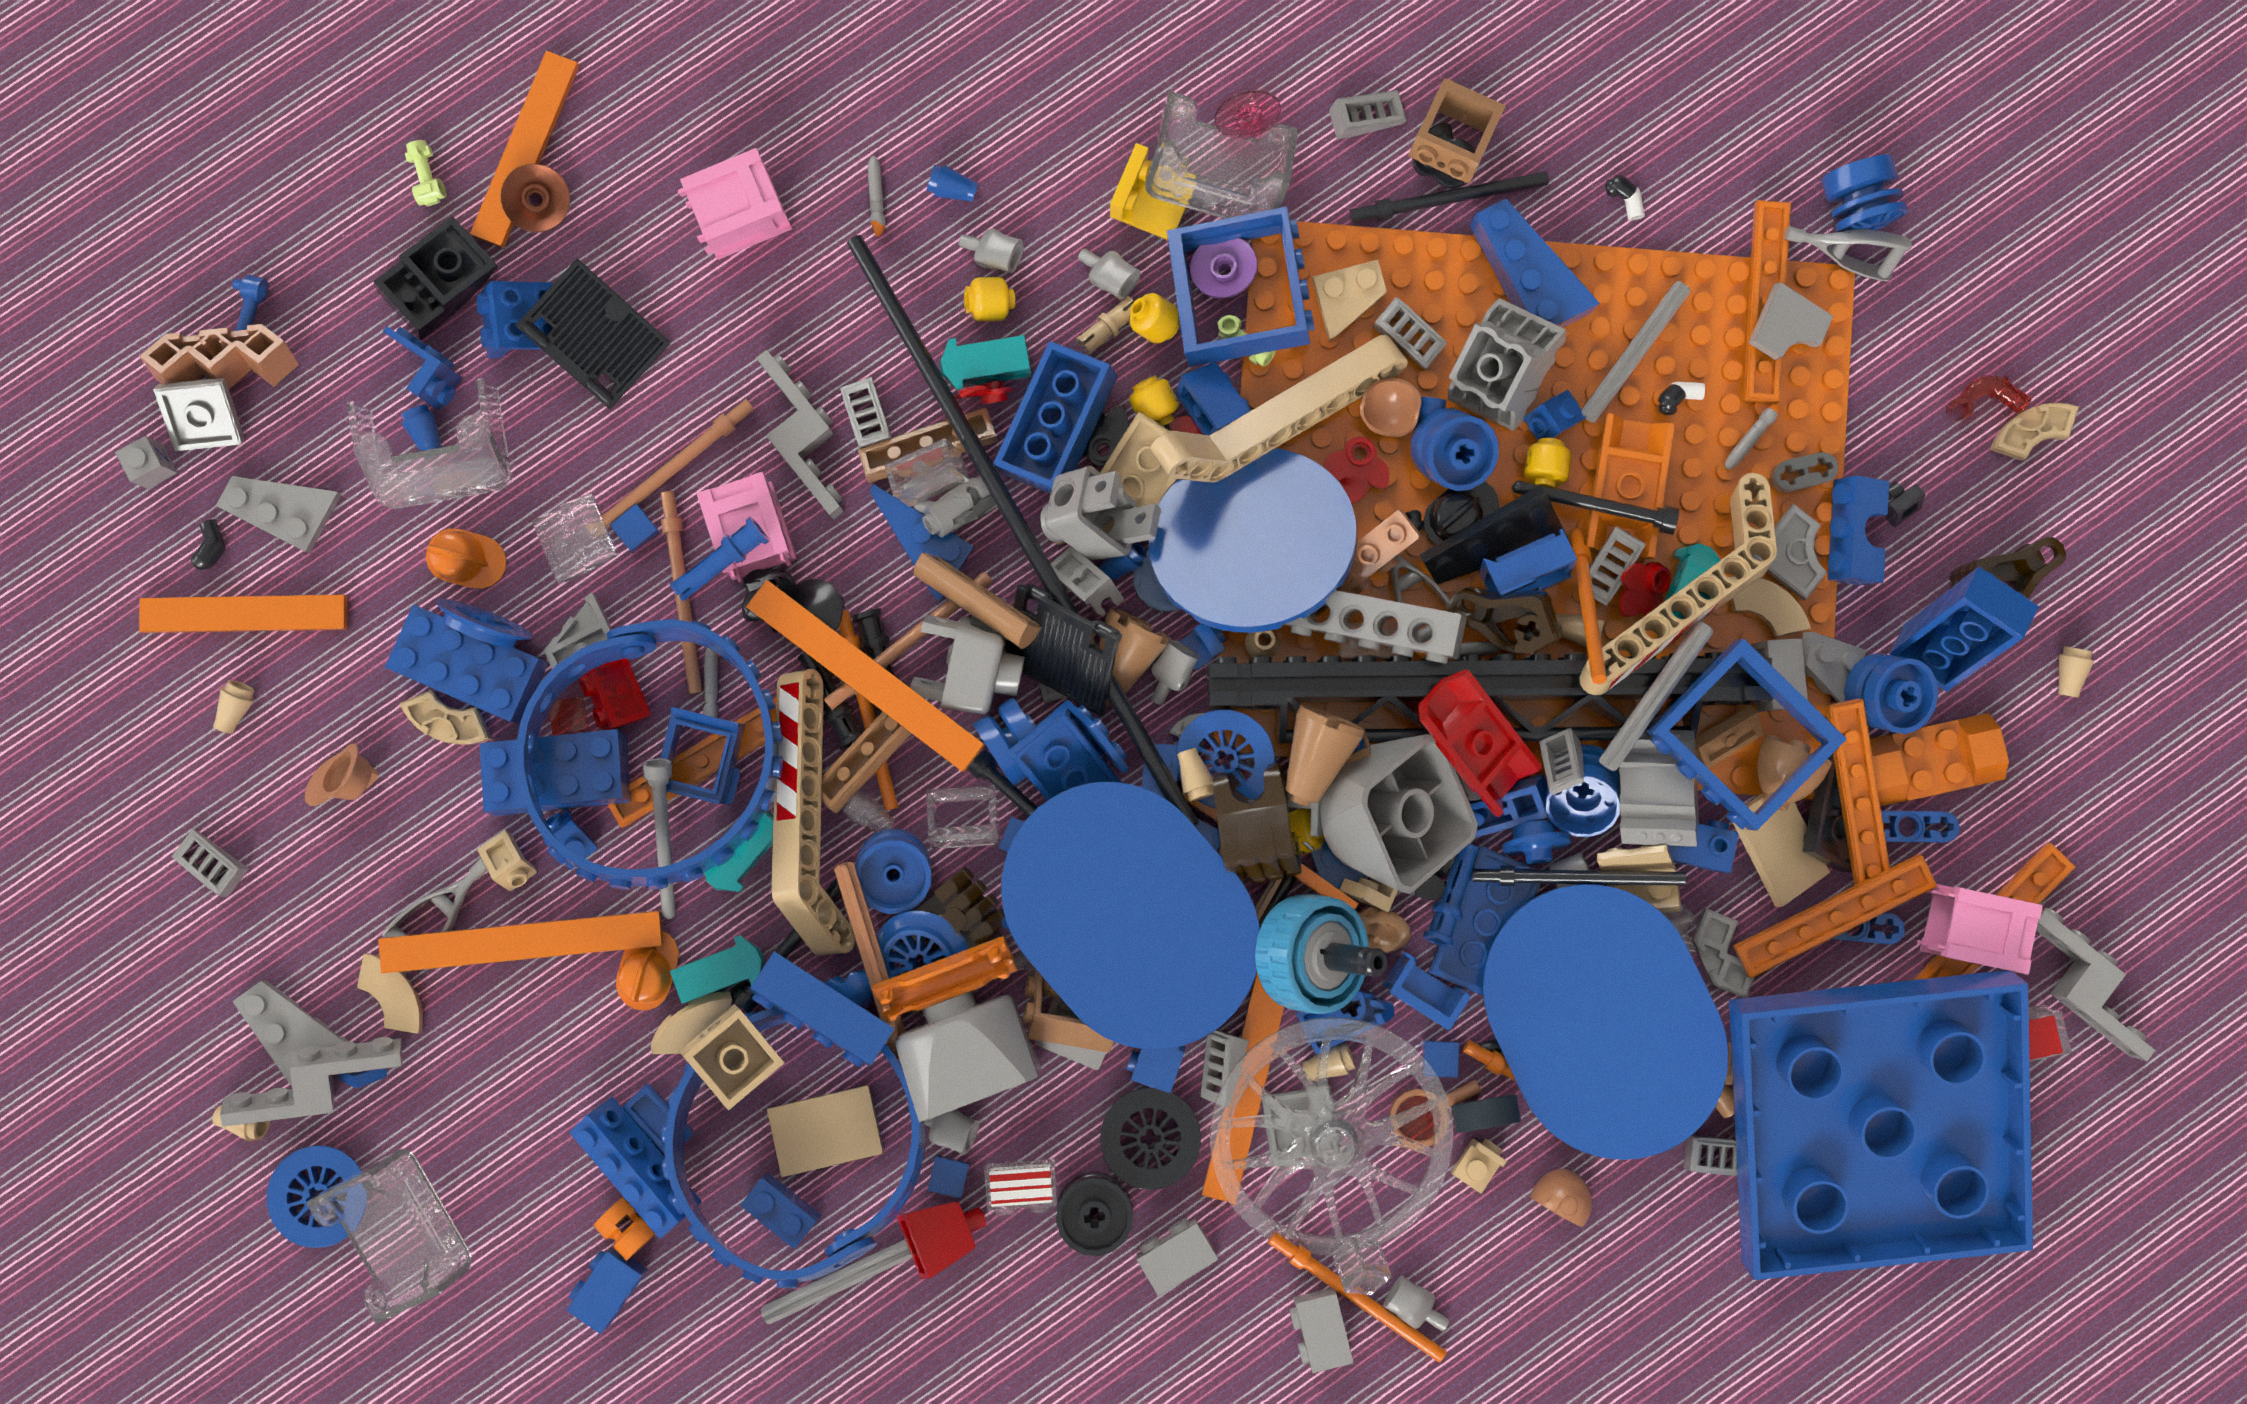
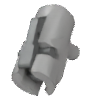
(956, 507)

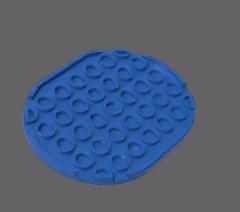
(1130, 915)
(1605, 1021)

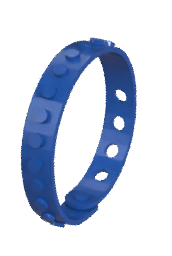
(630, 643)
(846, 1246)

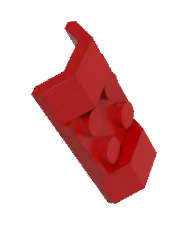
(1476, 738)

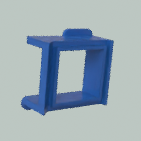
(1531, 566)
(727, 776)
(1425, 992)

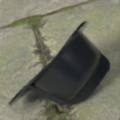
(1458, 510)

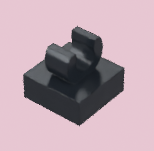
(1903, 503)

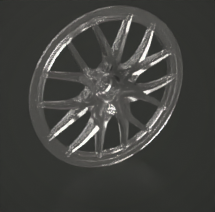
(1331, 1121)

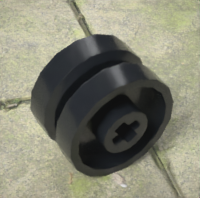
(1090, 1234)

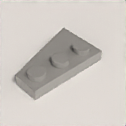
(280, 509)
(282, 1024)

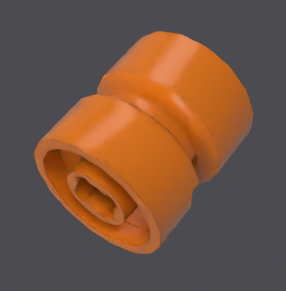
(633, 1237)

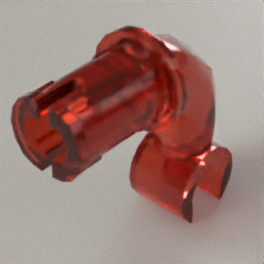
(1994, 387)

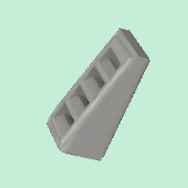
(1347, 121)
(1418, 324)
(872, 438)
(1600, 594)
(1560, 754)
(230, 879)
(1220, 1046)
(1693, 1155)

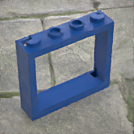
(1219, 231)
(1785, 694)

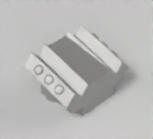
(1504, 363)
(1655, 798)

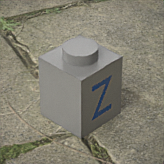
(146, 462)

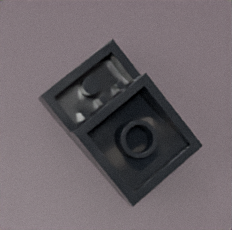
(435, 277)

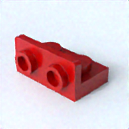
(614, 695)

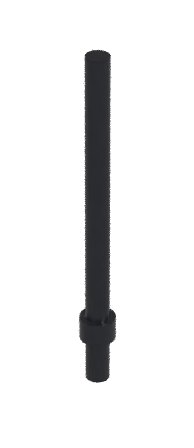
(1385, 208)
(1509, 876)

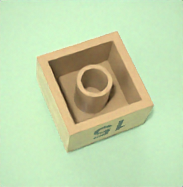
(731, 1057)

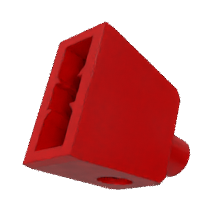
(940, 1235)

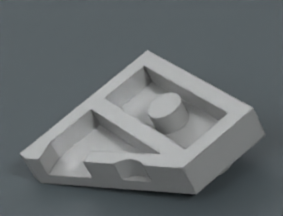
(584, 629)
(1829, 662)

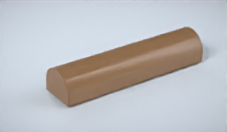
(881, 453)
(976, 600)
(861, 761)

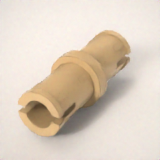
(1106, 326)

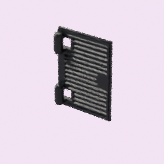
(593, 333)
(1064, 650)

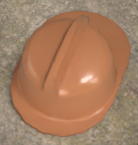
(341, 777)

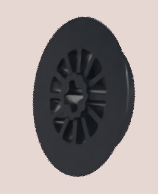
(1164, 1174)

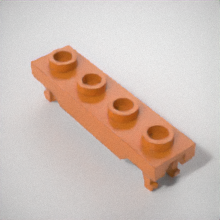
(945, 978)

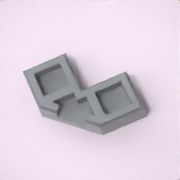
(1712, 942)

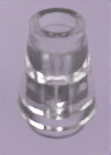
(868, 812)

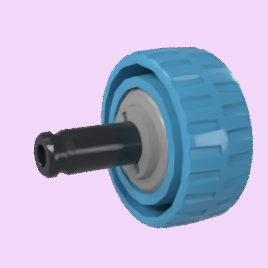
(1314, 954)

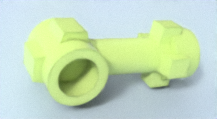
(429, 190)
(1230, 327)

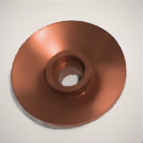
(533, 180)

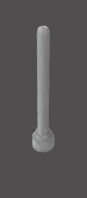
(658, 774)

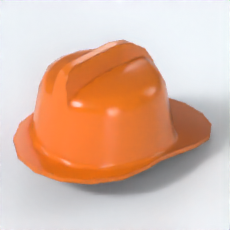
(465, 558)
(645, 974)

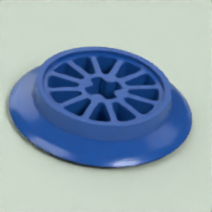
(482, 624)
(1240, 724)
(922, 925)
(282, 1186)

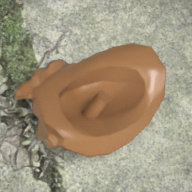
(1385, 929)

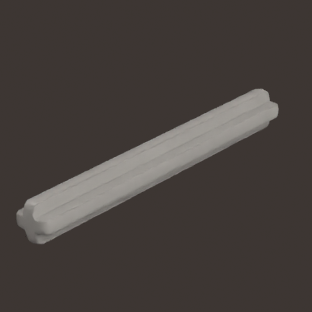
(1635, 351)
(1656, 696)
(836, 1282)

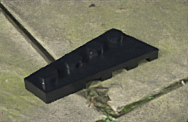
(1495, 535)
(1825, 830)

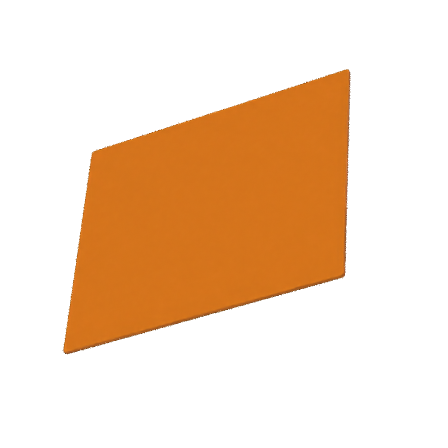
(1704, 342)

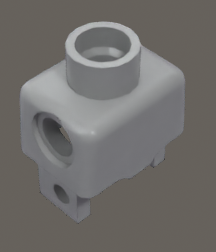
(1088, 500)
(974, 664)

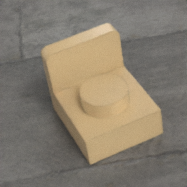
(506, 861)
(1370, 893)
(1478, 1164)

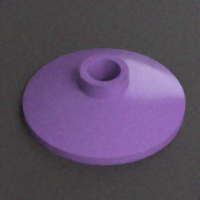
(1212, 259)

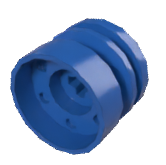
(1864, 195)
(1591, 805)

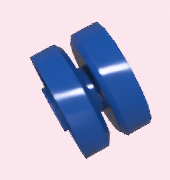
(1454, 449)
(1895, 691)
(1002, 740)
(898, 851)

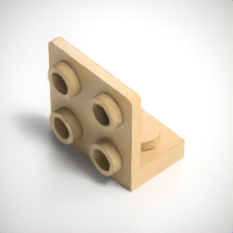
(1646, 858)

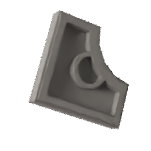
(1788, 321)
(1796, 560)

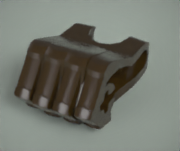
(2020, 567)
(1492, 609)
(1256, 831)
(965, 909)

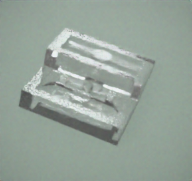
(575, 538)

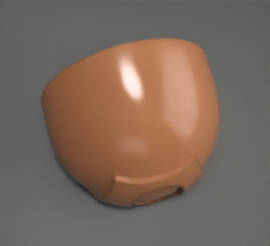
(1391, 407)
(1565, 1195)

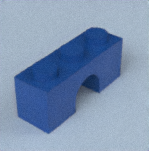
(1850, 553)

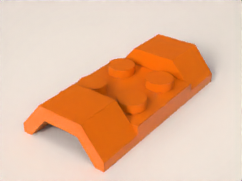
(1633, 472)
(1939, 759)

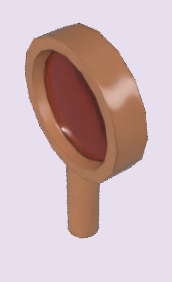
(1422, 1128)

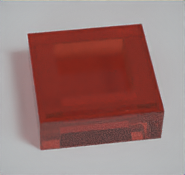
(568, 716)

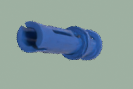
(733, 549)
(1448, 909)

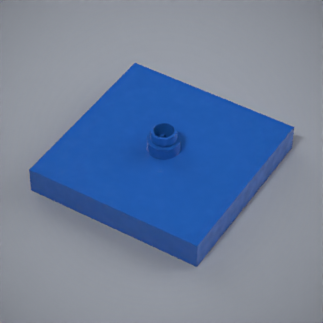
(1883, 1124)

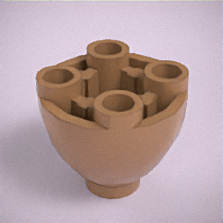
(1779, 761)

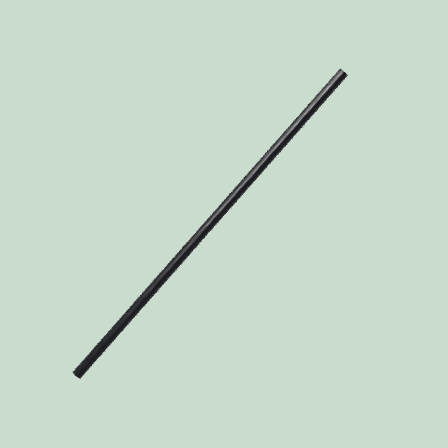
(1009, 509)

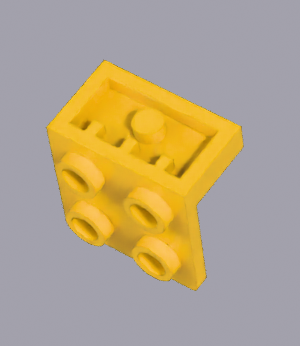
(1135, 206)

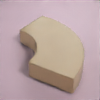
(2034, 426)
(1773, 606)
(445, 723)
(394, 993)
(689, 1022)

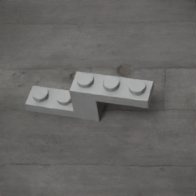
(801, 433)
(2090, 984)
(311, 1081)

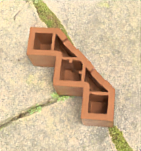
(220, 355)

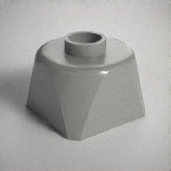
(1398, 813)
(965, 1053)

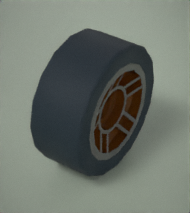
(1486, 1113)

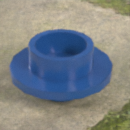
(1536, 841)

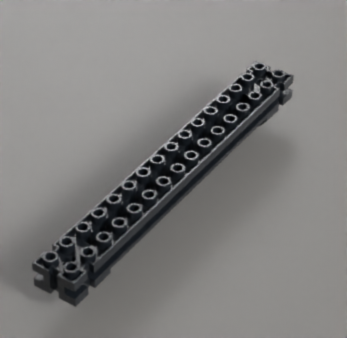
(1399, 680)

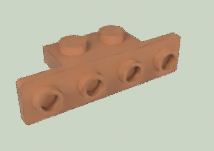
(1378, 552)

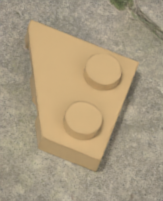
(1347, 295)

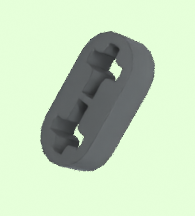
(1805, 479)

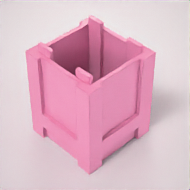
(735, 204)
(729, 507)
(1981, 928)

